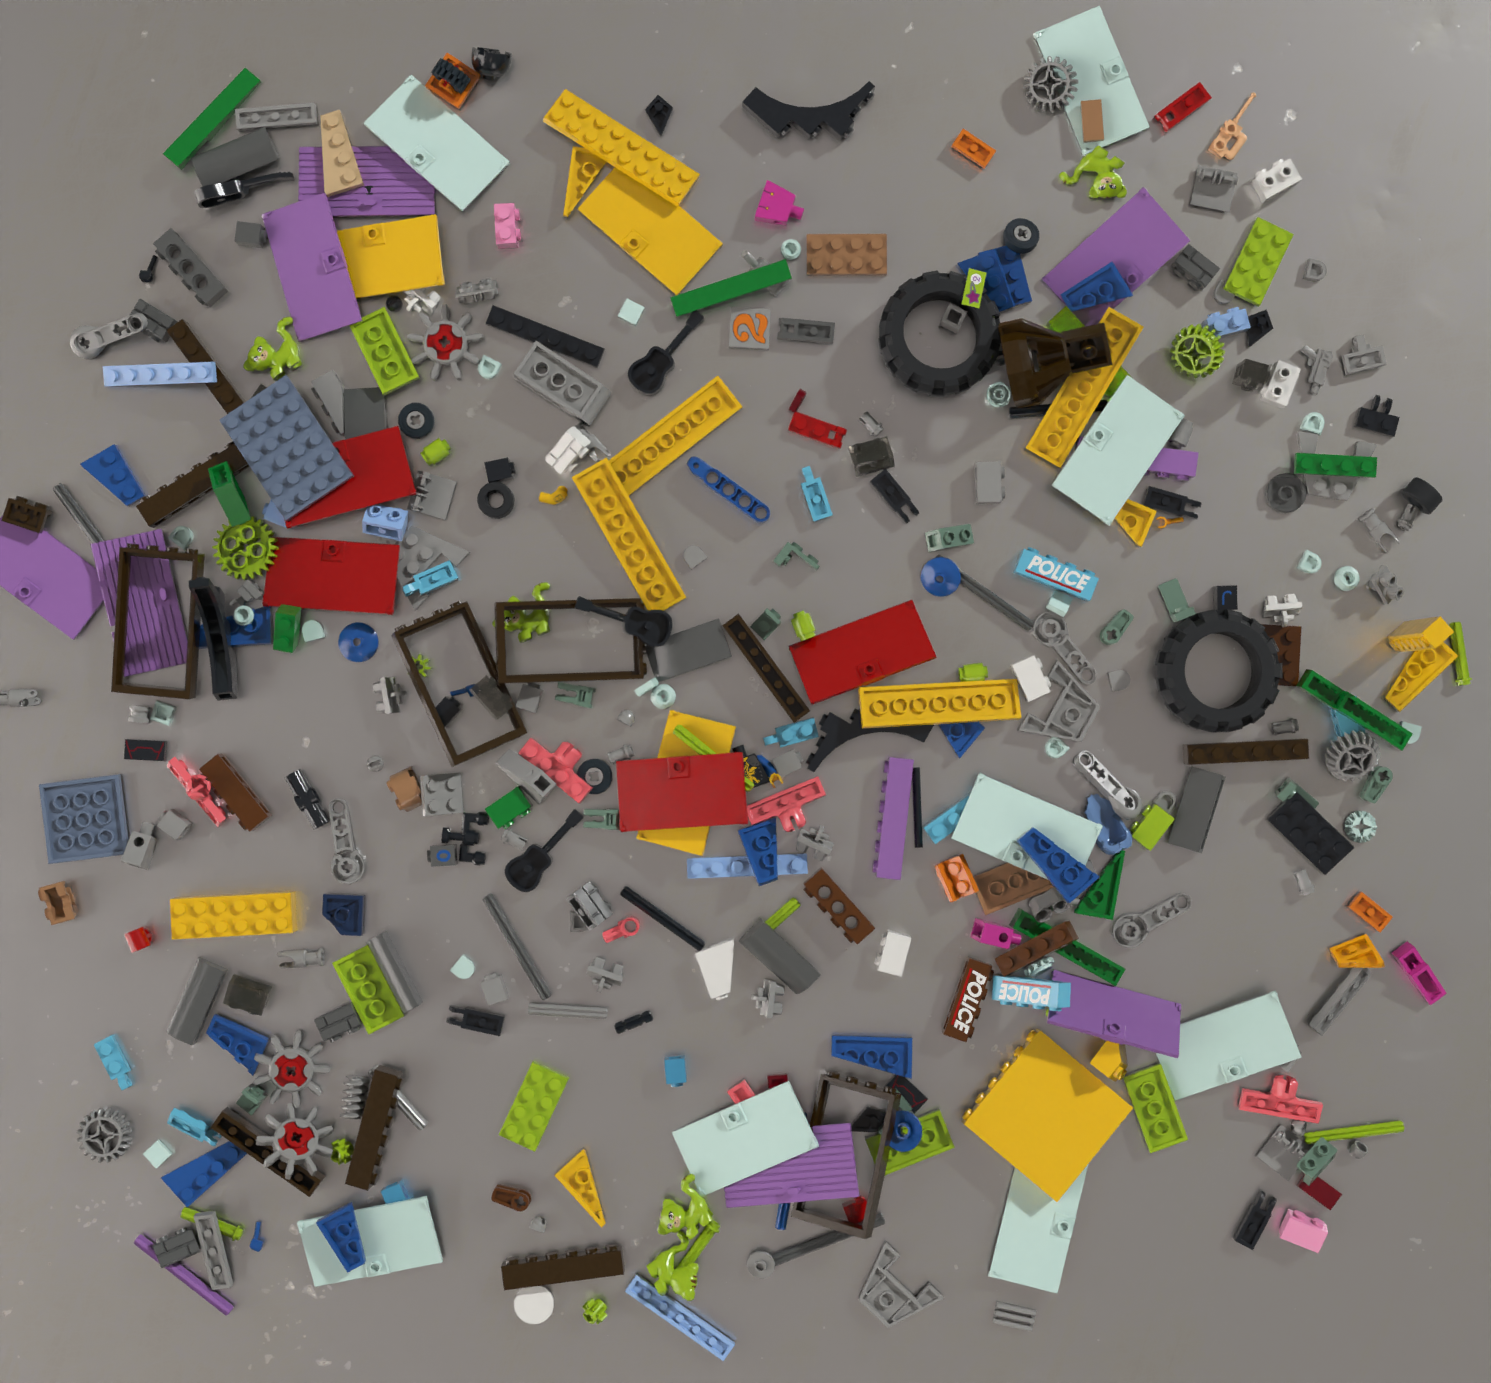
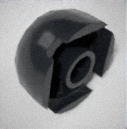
(490, 62)

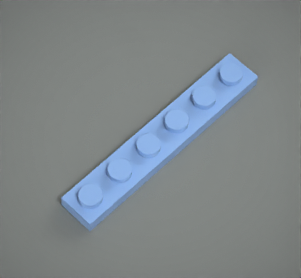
(160, 374)
(740, 866)
(680, 1317)

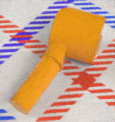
(1170, 521)

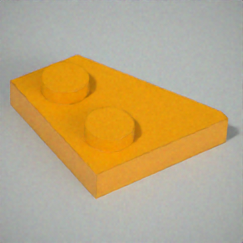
(1357, 954)

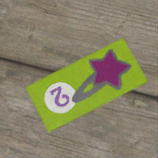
(974, 288)

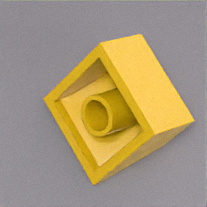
(1111, 1060)

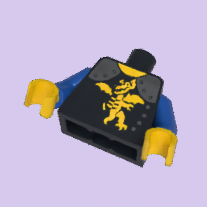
(758, 768)

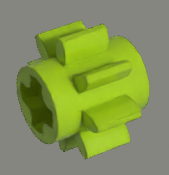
(422, 662)
(341, 1151)
(594, 1311)

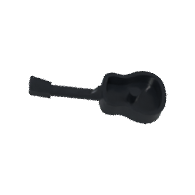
(221, 193)
(651, 371)
(649, 626)
(527, 869)

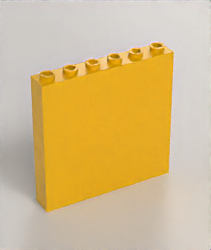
(1046, 1114)

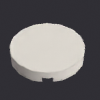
(534, 1304)

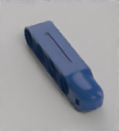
(705, 469)

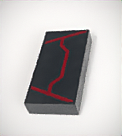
(145, 750)
(908, 1091)

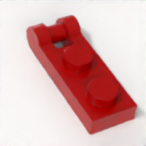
(1183, 106)
(816, 429)

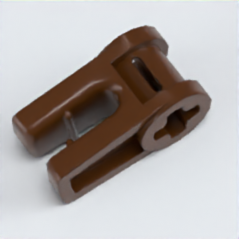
(510, 1197)

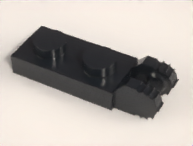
(893, 494)
(1169, 502)
(477, 1020)
(1255, 1221)

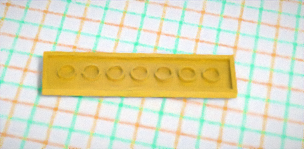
(621, 147)
(1082, 394)
(674, 434)
(628, 536)
(939, 703)

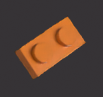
(973, 148)
(1370, 911)

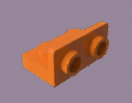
(956, 877)

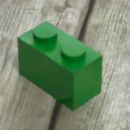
(287, 628)
(509, 807)

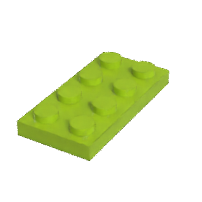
(1258, 261)
(384, 351)
(368, 989)
(533, 1106)
(1155, 1108)
(934, 1141)

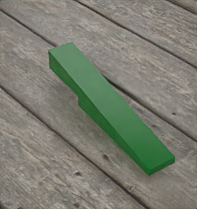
(211, 119)
(731, 288)
(1354, 709)
(1074, 951)

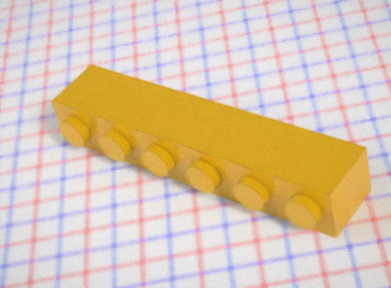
(1420, 634)

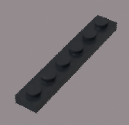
(547, 336)

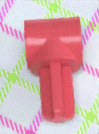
(620, 930)

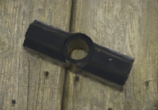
(307, 799)

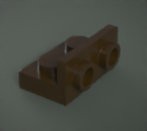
(26, 515)

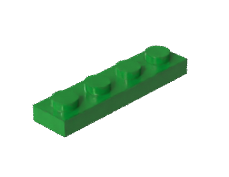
(1335, 465)

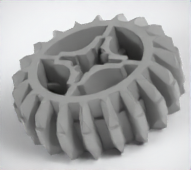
(1068, 82)
(1352, 755)
(105, 1144)

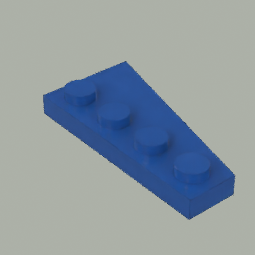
(256, 633)
(1058, 866)
(200, 1174)

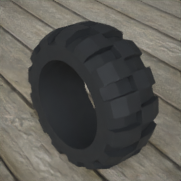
(914, 373)
(1264, 670)

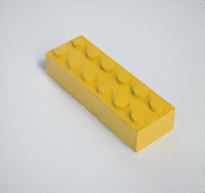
(233, 915)

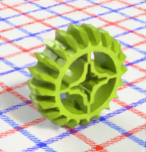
(1183, 353)

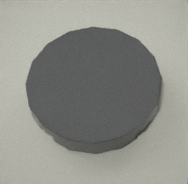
(1285, 493)

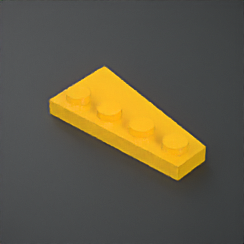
(1418, 673)

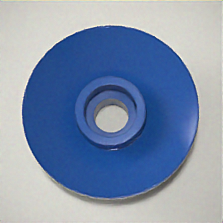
(940, 567)
(368, 643)
(906, 1142)

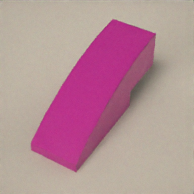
(1419, 972)

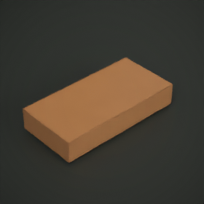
(1092, 120)

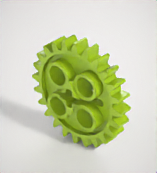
(253, 563)

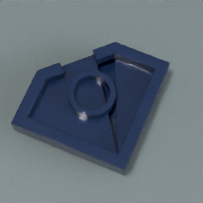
(344, 912)

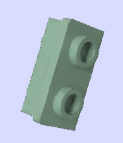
(1316, 1160)

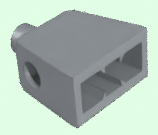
(140, 855)

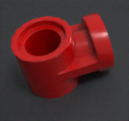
(139, 939)

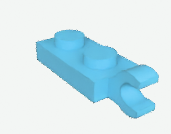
(815, 496)
(431, 579)
(793, 733)
(114, 1060)
(195, 1128)

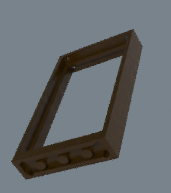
(121, 617)
(437, 617)
(639, 648)
(870, 1088)

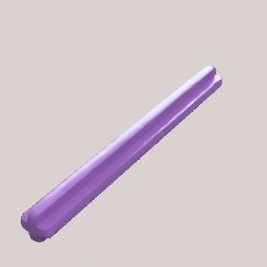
(187, 1278)

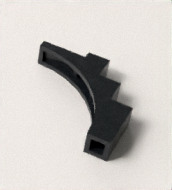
(808, 120)
(217, 630)
(840, 731)

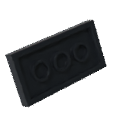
(1310, 833)

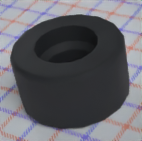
(1422, 495)
(504, 509)

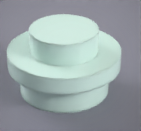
(790, 249)
(243, 615)

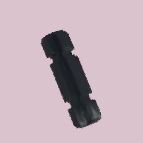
(633, 1022)

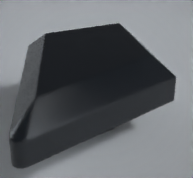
(659, 113)
(1260, 326)
(868, 1120)

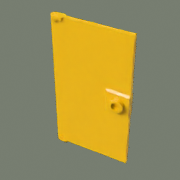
(650, 229)
(393, 256)
(719, 739)

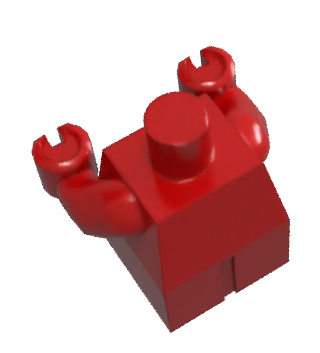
(855, 1209)

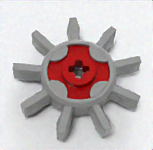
(453, 352)
(291, 1080)
(291, 1151)

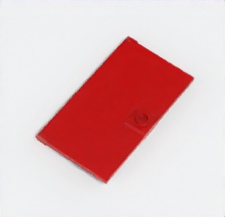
(378, 471)
(332, 575)
(862, 652)
(682, 792)

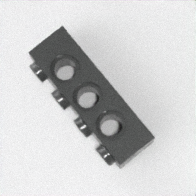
(172, 241)

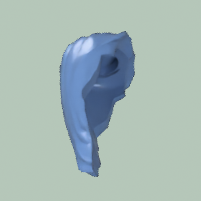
(1114, 834)

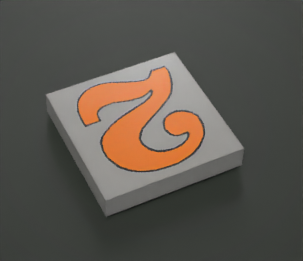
(750, 328)

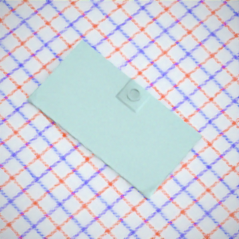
(1101, 74)
(436, 143)
(1118, 450)
(1001, 815)
(1230, 1046)
(745, 1138)
(1035, 1234)
(392, 1237)

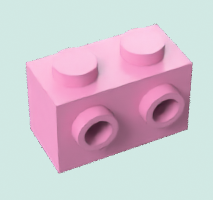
(506, 225)
(1303, 1230)

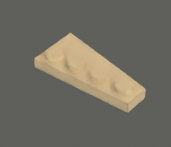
(339, 161)

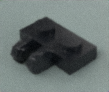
(1376, 421)

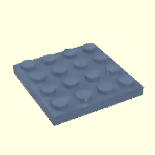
(84, 818)

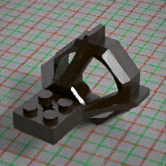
(1057, 356)

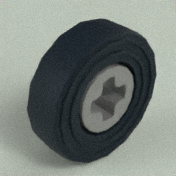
(1021, 244)
(426, 418)
(604, 771)

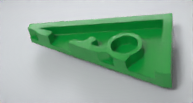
(1102, 895)

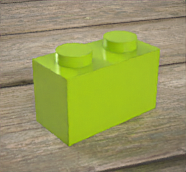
(1151, 826)

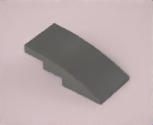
(364, 411)
(689, 650)

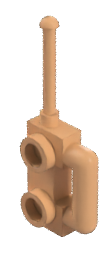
(1231, 129)

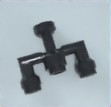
(468, 837)

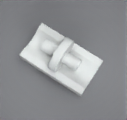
(419, 301)
(1282, 612)

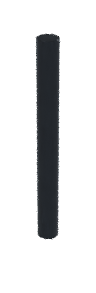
(917, 807)

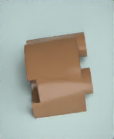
(406, 788)
(58, 902)

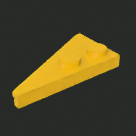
(582, 172)
(1135, 520)
(579, 1181)

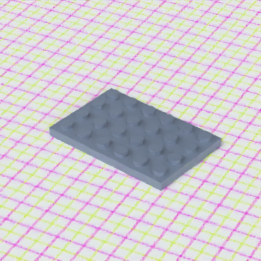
(286, 448)

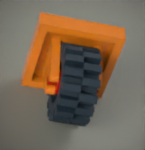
(452, 80)

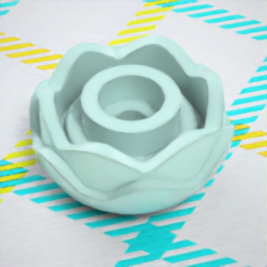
(1003, 389)
(1340, 578)
(663, 703)

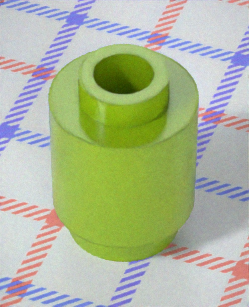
(435, 451)
(803, 625)
(973, 672)

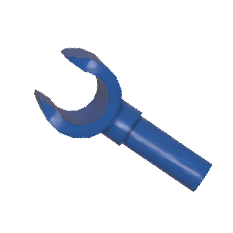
(462, 691)
(256, 1244)

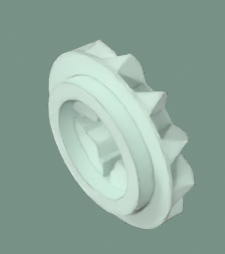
(1353, 820)
(1039, 967)

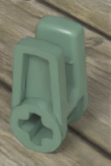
(1117, 625)
(583, 696)
(1374, 785)
(608, 814)

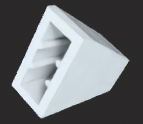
(717, 967)

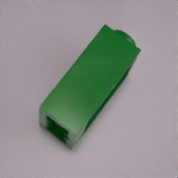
(229, 494)

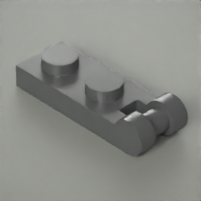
(806, 330)

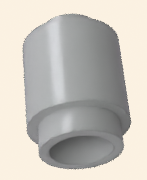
(1181, 434)

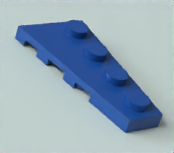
(881, 1053)

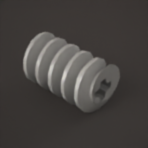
(355, 1097)

